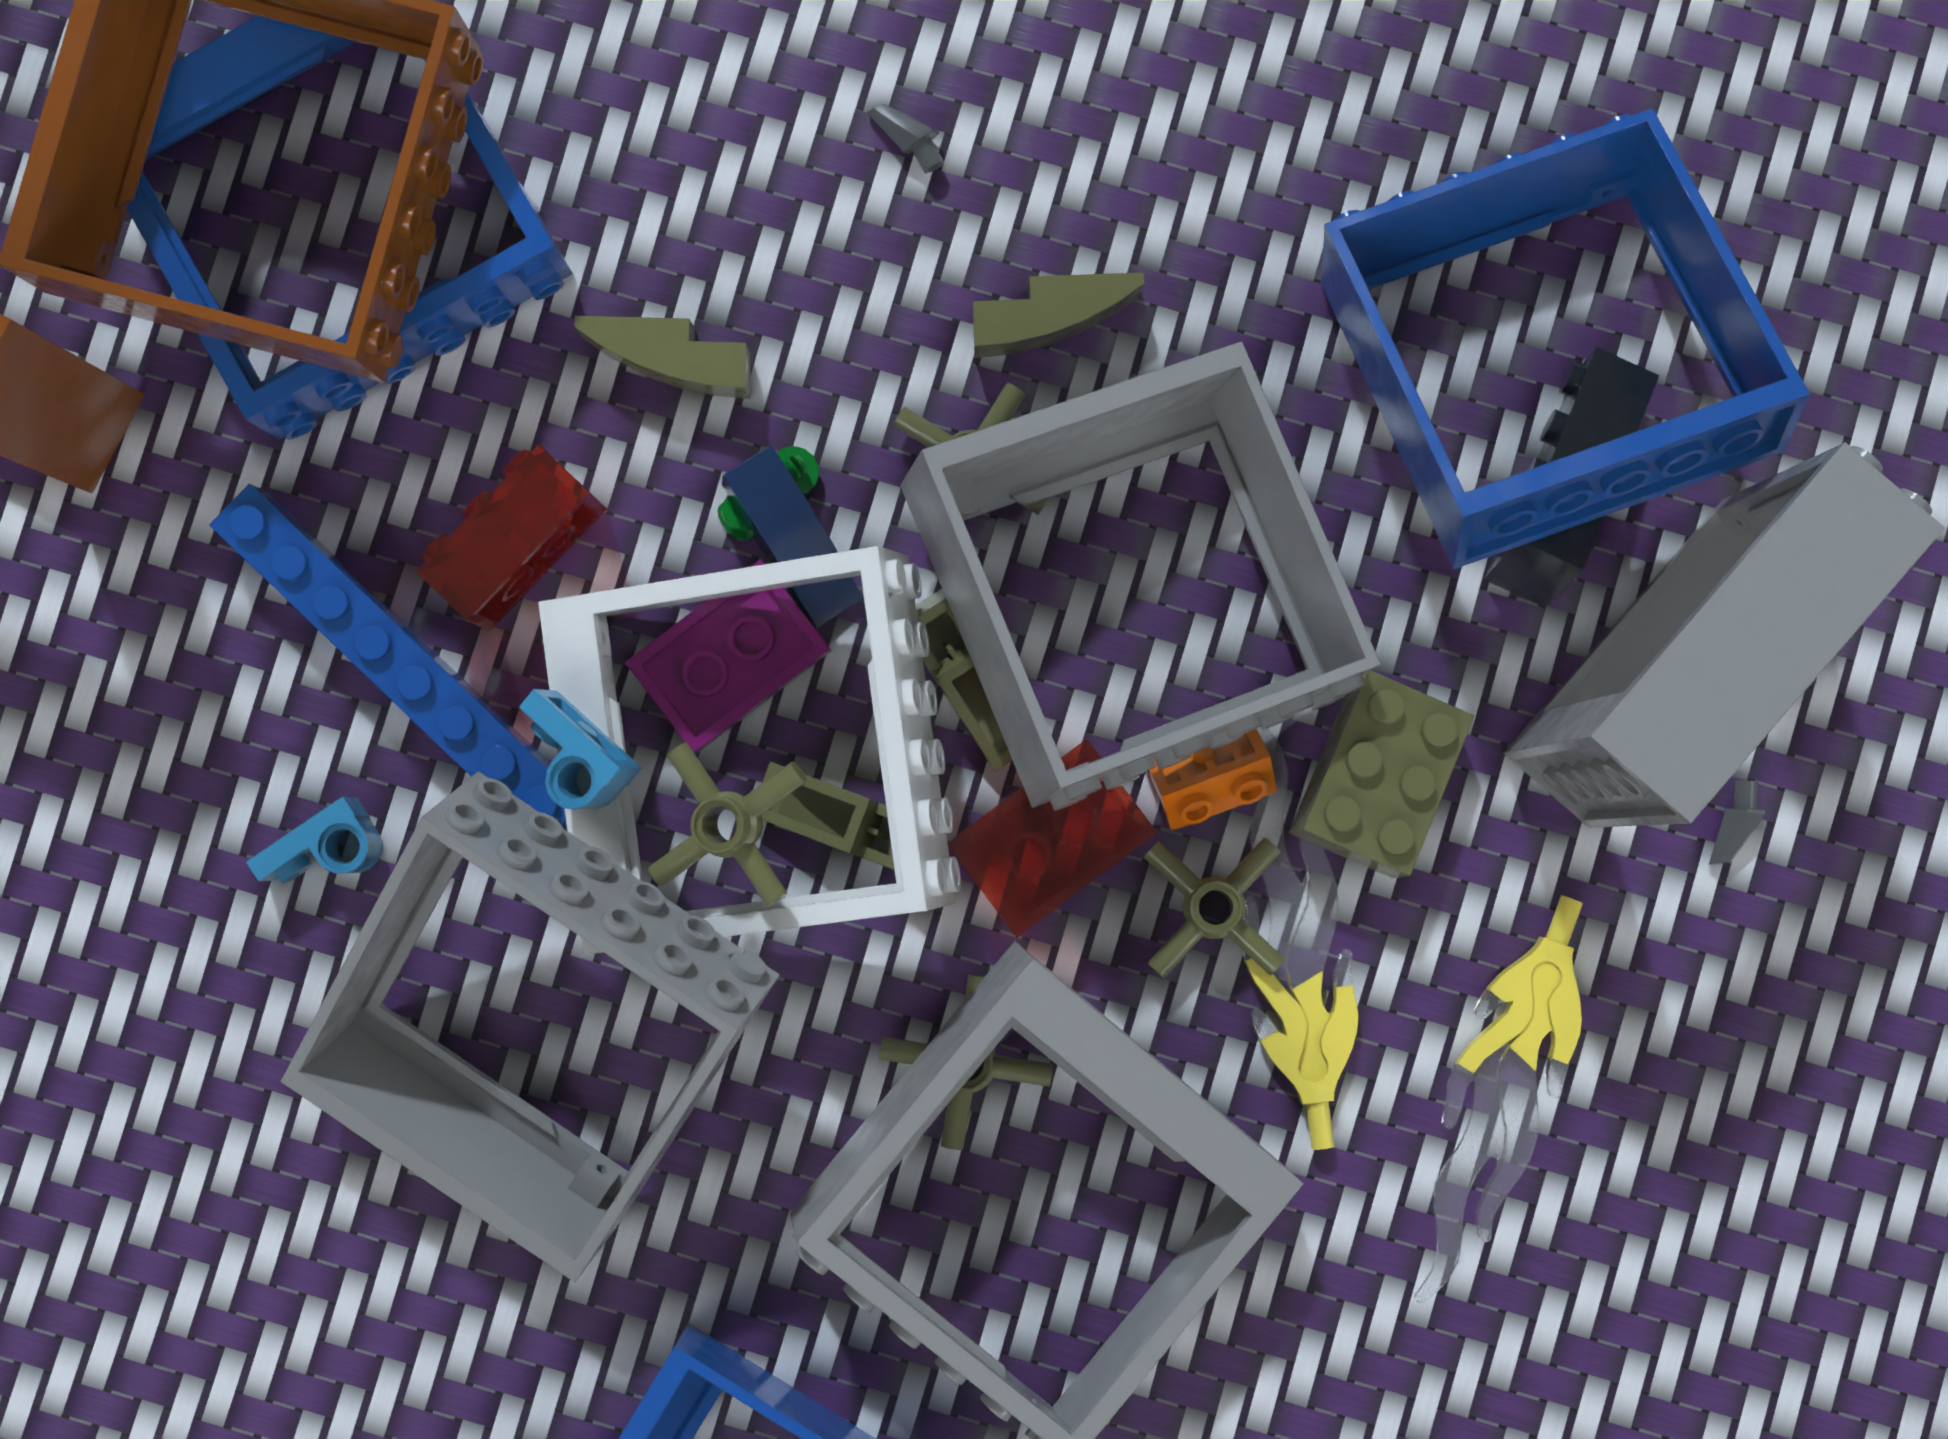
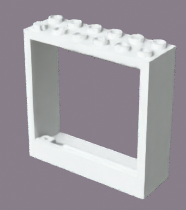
(902, 703)

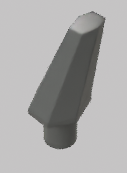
(909, 135)
(1737, 822)

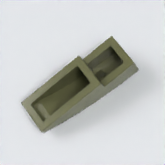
(1053, 312)
(669, 353)
(958, 679)
(834, 818)

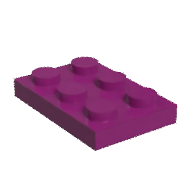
(726, 661)

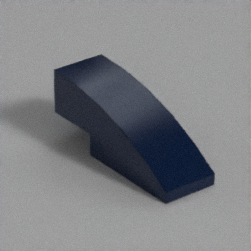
(788, 530)

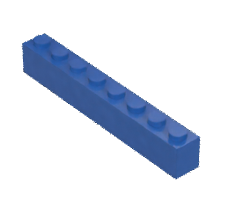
(383, 646)

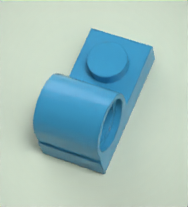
(582, 745)
(320, 837)

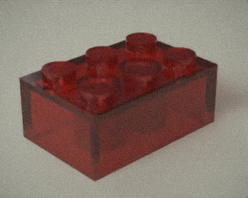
(510, 538)
(1041, 857)

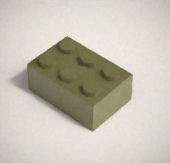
(1382, 775)

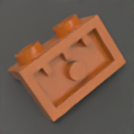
(1215, 781)

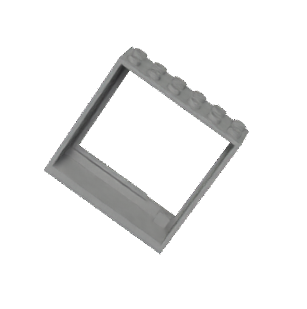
(1099, 436)
(1724, 641)
(1133, 1085)
(451, 1117)

